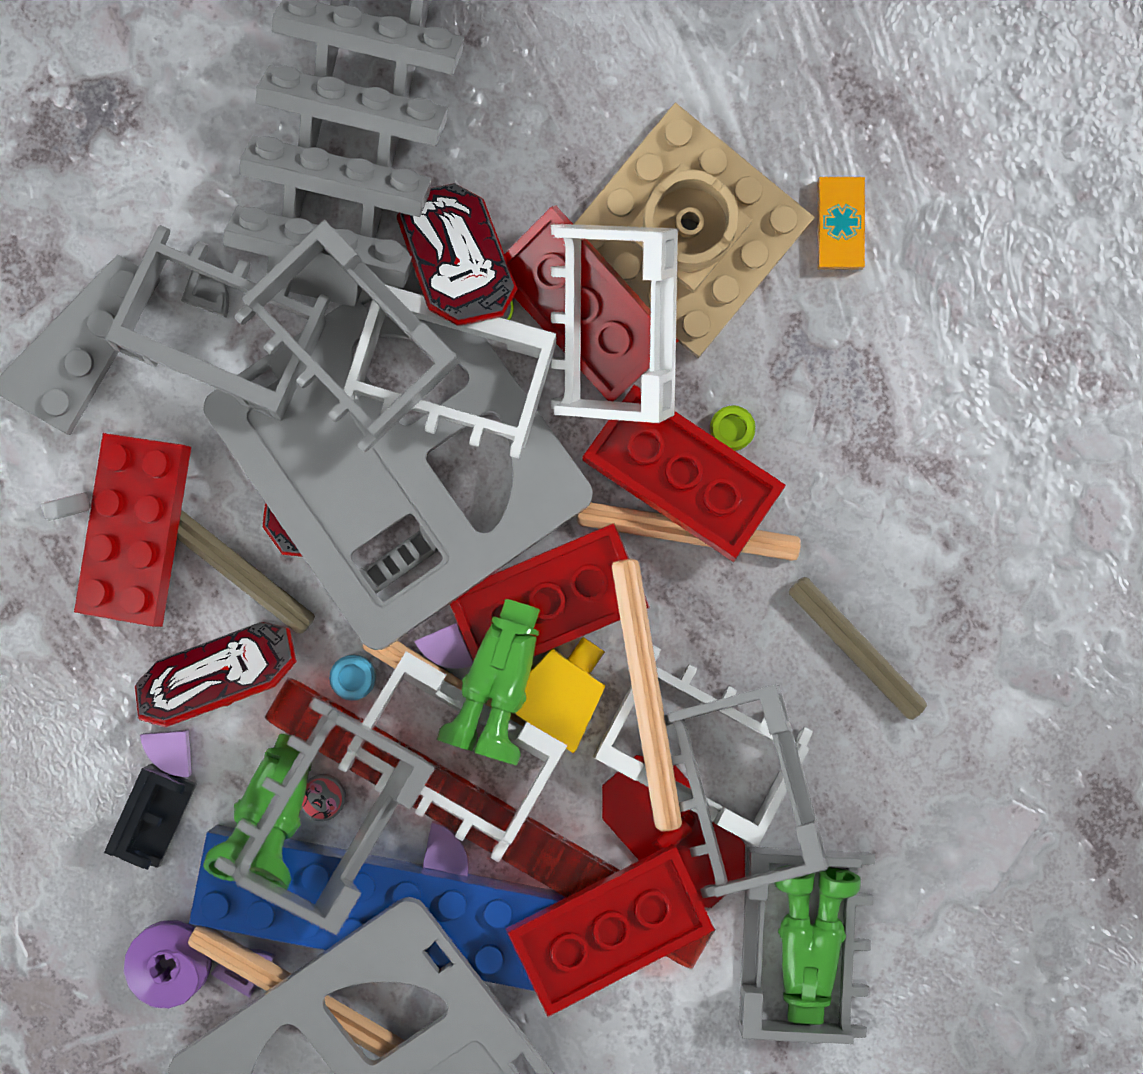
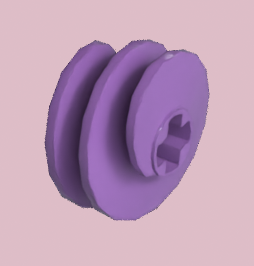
(164, 986)

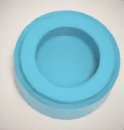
(352, 677)

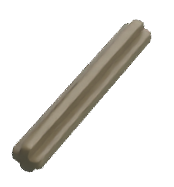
(243, 574)
(857, 648)

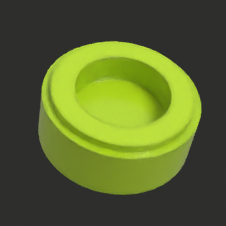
(733, 427)

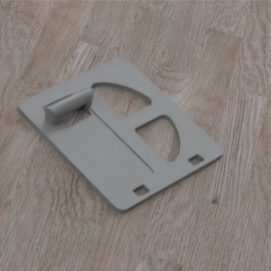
(340, 498)
(468, 1039)

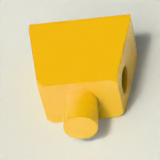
(564, 693)

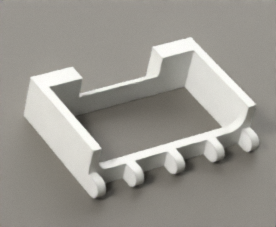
(660, 268)
(518, 338)
(526, 737)
(723, 817)

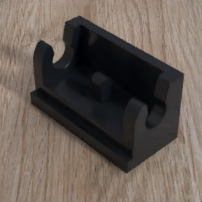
(150, 817)

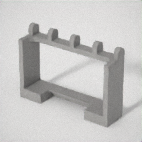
(327, 239)
(126, 341)
(807, 826)
(340, 892)
(751, 994)

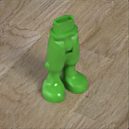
(500, 674)
(269, 859)
(813, 949)

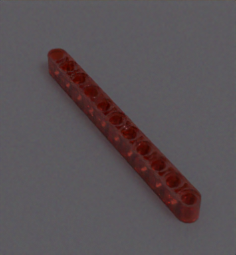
(535, 848)

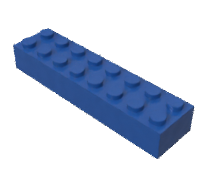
(468, 908)

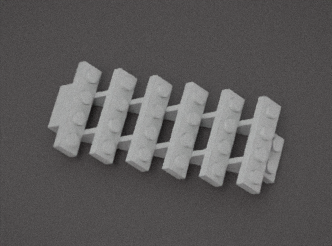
(345, 178)

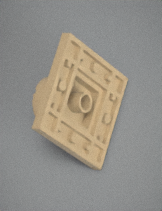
(738, 214)

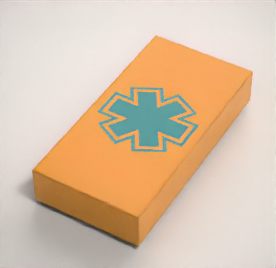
(841, 223)

